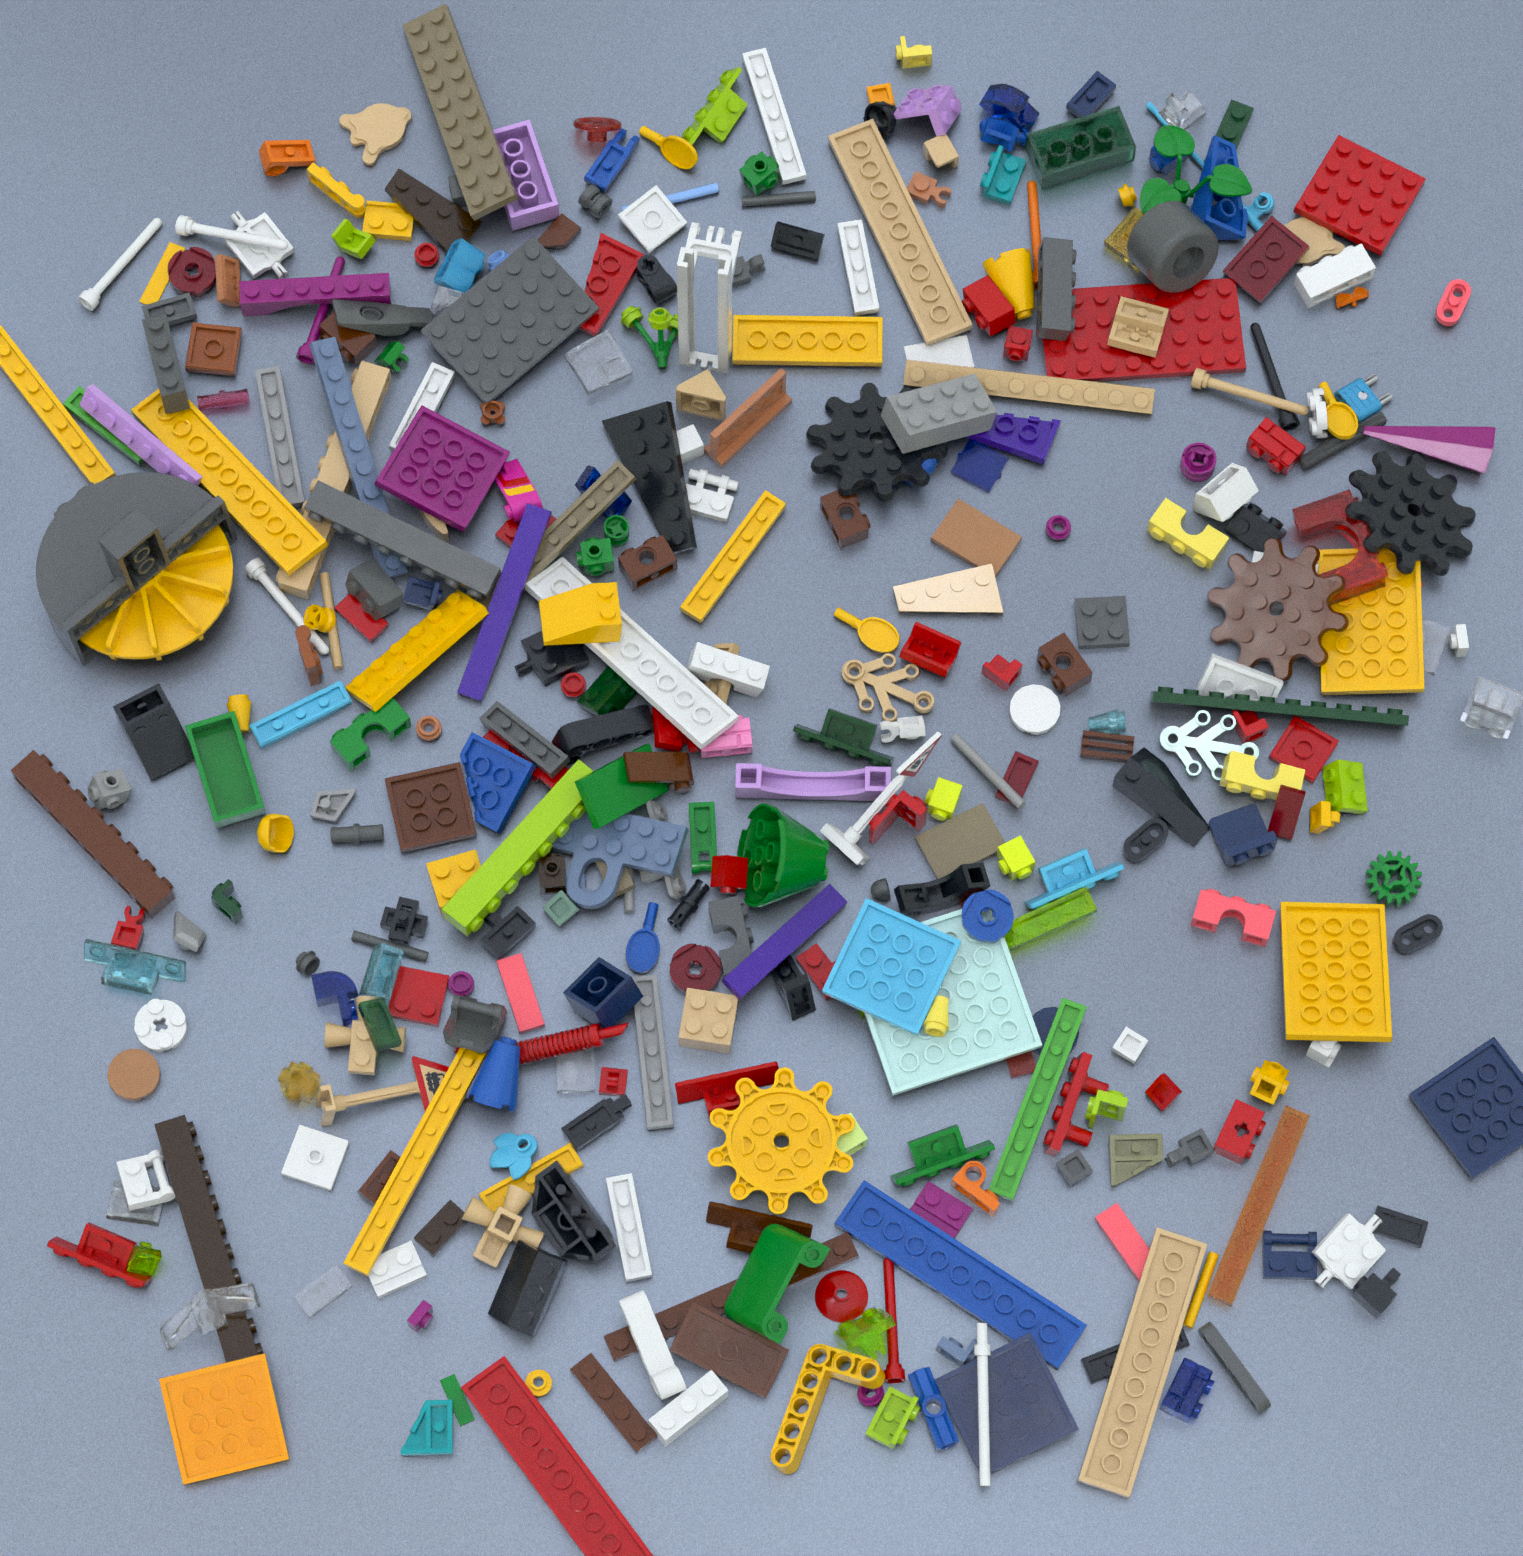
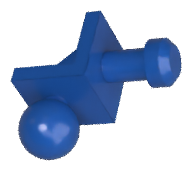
(1001, 132)

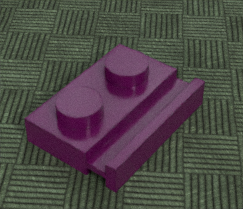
(941, 1209)

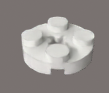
(1318, 407)
(164, 1039)

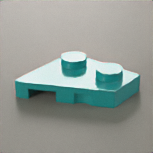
(431, 1431)

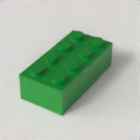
(225, 769)

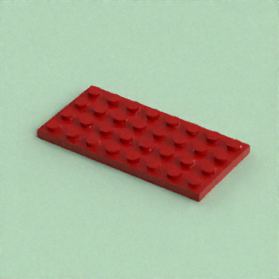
(1198, 333)

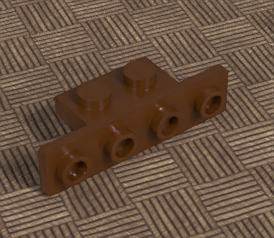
(748, 1224)

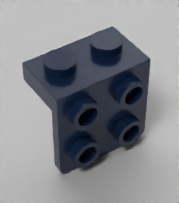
(1242, 835)

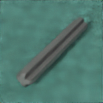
(1335, 444)

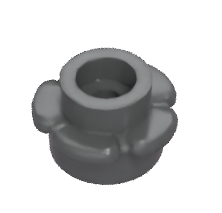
(307, 962)

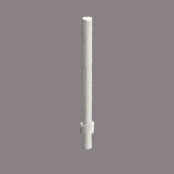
(982, 1351)

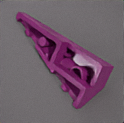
(1457, 445)

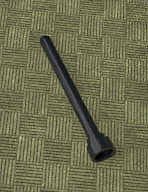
(1287, 420)

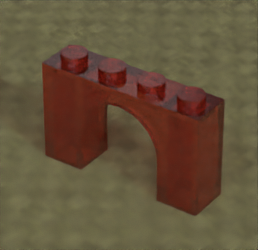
(1328, 515)

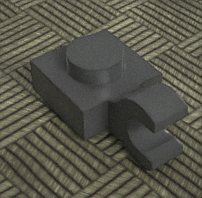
(744, 269)
(1193, 1147)

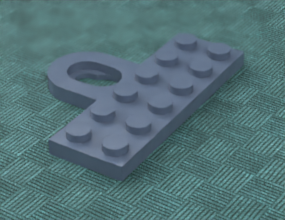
(622, 843)

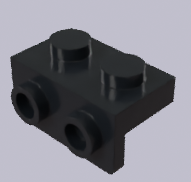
(1253, 527)

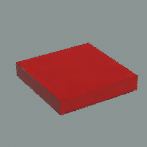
(1304, 748)

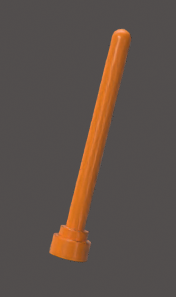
(1034, 226)

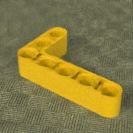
(814, 1397)

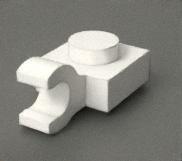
(905, 727)

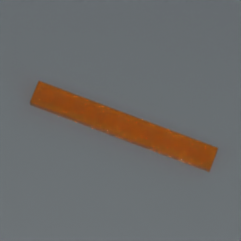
(1258, 1206)

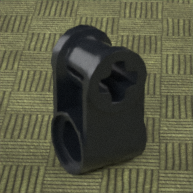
(656, 282)

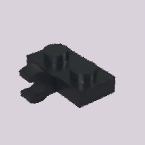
(506, 931)

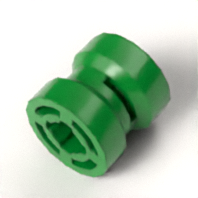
(617, 525)

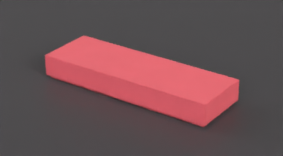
(520, 993)
(1124, 1238)

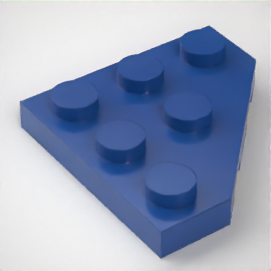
(494, 780)

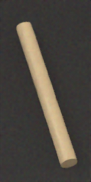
(333, 634)

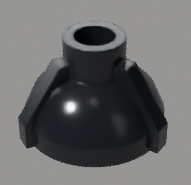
(883, 116)

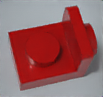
(1017, 343)

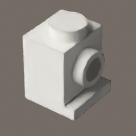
(1323, 1051)

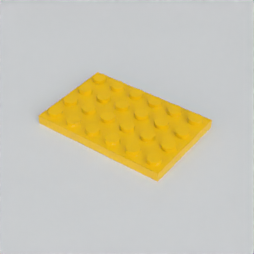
(1384, 634)
(1335, 972)

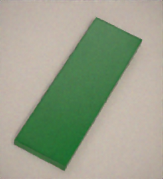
(460, 1405)

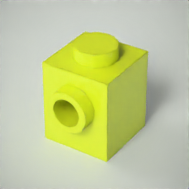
(943, 799)
(1015, 859)

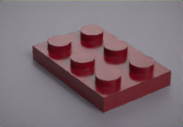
(1266, 259)

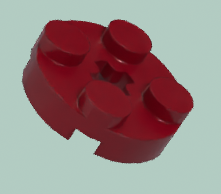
(188, 259)
(697, 955)

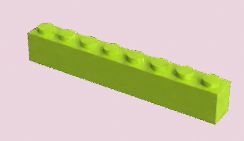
(517, 853)

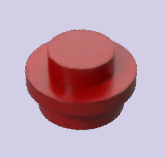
(426, 254)
(573, 685)

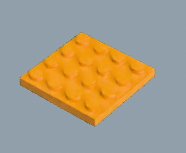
(224, 1418)

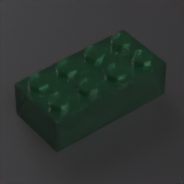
(1080, 147)

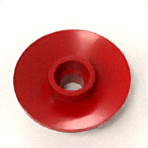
(837, 1308)

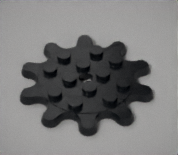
(857, 458)
(1392, 527)

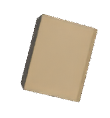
(701, 397)

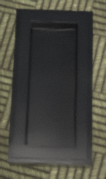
(1400, 1227)

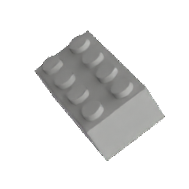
(938, 413)

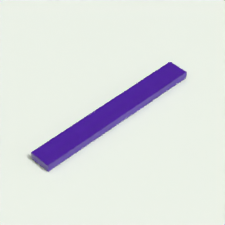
(504, 602)

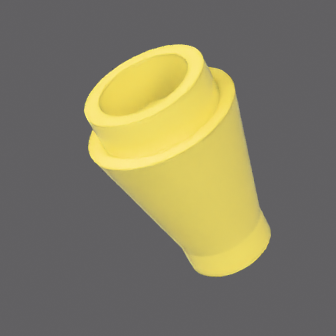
(938, 1017)

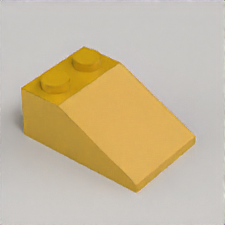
(582, 615)

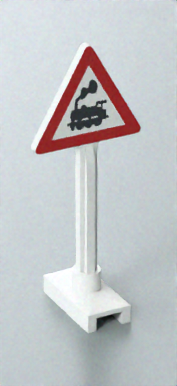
(847, 841)

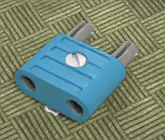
(1361, 397)

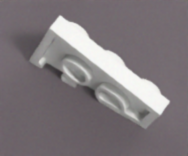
(1235, 678)

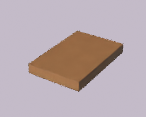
(975, 537)

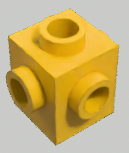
(1269, 1081)

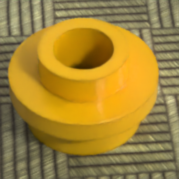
(1127, 195)
(542, 1390)

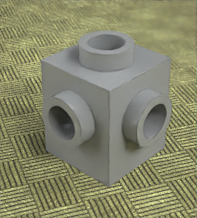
(109, 789)

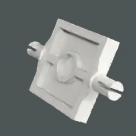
(259, 258)
(1348, 1251)

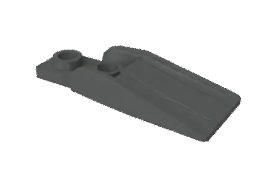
(379, 317)

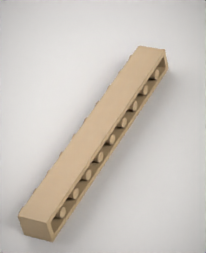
(369, 391)

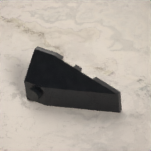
(1155, 790)

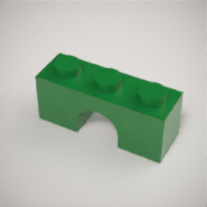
(349, 742)

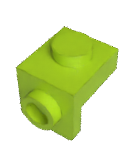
(352, 240)

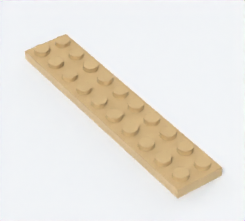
(900, 232)
(1142, 1363)

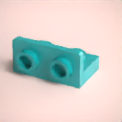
(1003, 176)

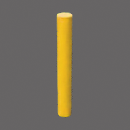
(1200, 1290)

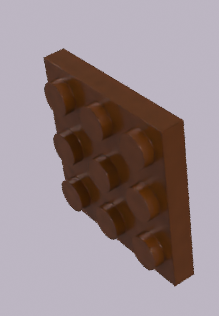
(430, 807)

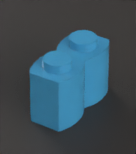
(460, 266)

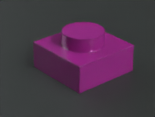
(421, 1316)

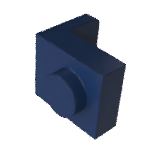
(422, 593)

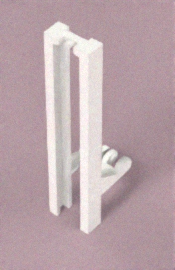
(686, 301)

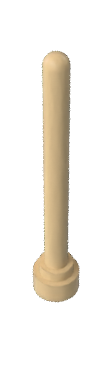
(1204, 380)

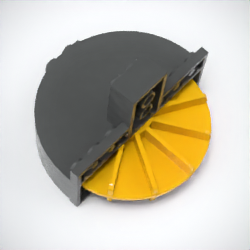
(136, 566)

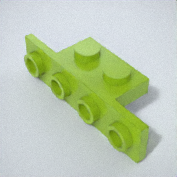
(719, 112)

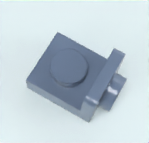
(953, 1351)

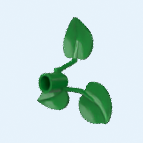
(1175, 141)

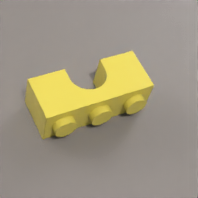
(1202, 548)
(1240, 775)

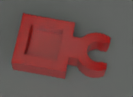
(130, 932)

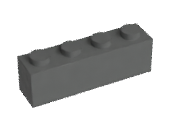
(1055, 289)
(165, 364)

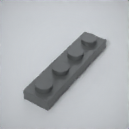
(524, 739)

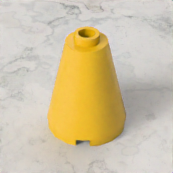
(1014, 279)

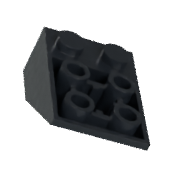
(154, 731)

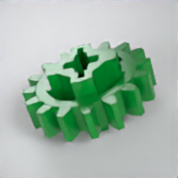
(1385, 873)

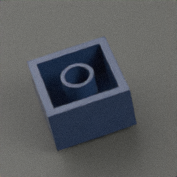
(603, 993)

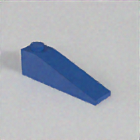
(1219, 212)

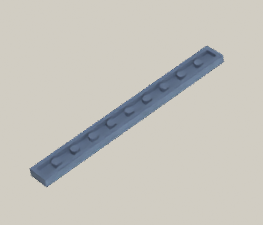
(352, 438)

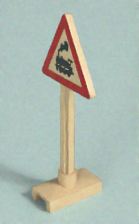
(427, 1075)

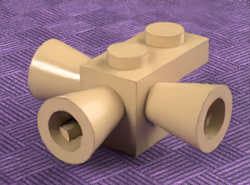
(362, 1052)
(501, 1225)

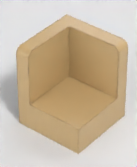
(941, 151)

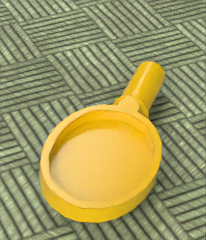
(674, 148)
(1340, 417)
(873, 631)

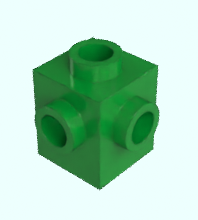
(760, 172)
(595, 556)

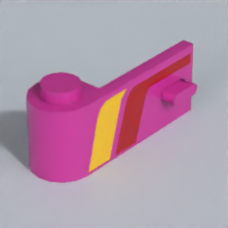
(516, 490)

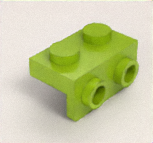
(1345, 786)
(1106, 1104)
(891, 1418)

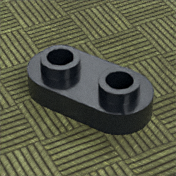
(1144, 840)
(1416, 934)

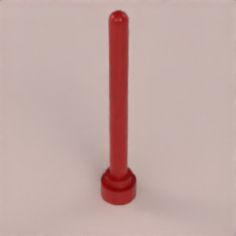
(894, 1372)

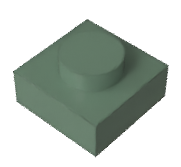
(560, 908)

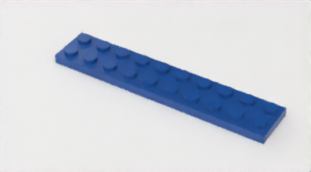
(959, 1273)

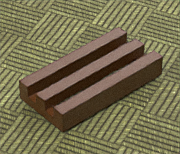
(1106, 746)

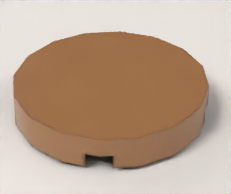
(133, 1074)

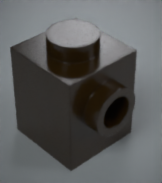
(552, 874)

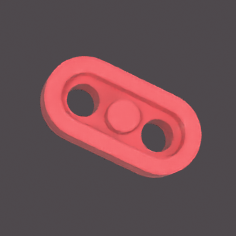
(1451, 304)

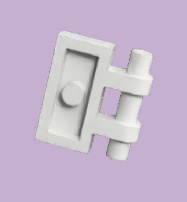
(707, 502)

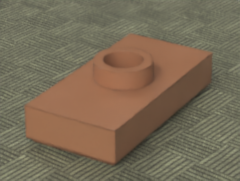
(227, 280)

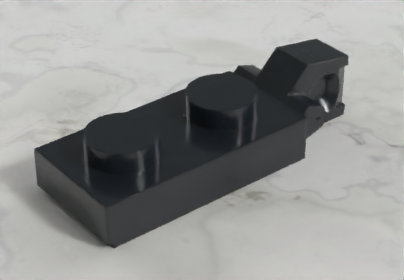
(595, 1121)

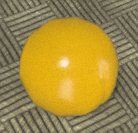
(275, 833)

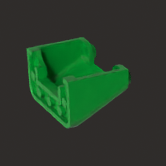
(767, 1277)

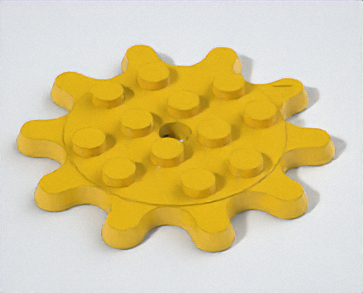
(787, 1113)

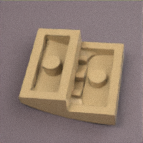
(1138, 327)

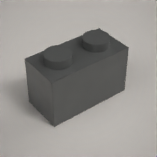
(374, 589)

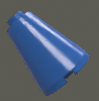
(498, 1076)

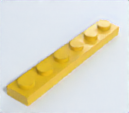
(733, 556)

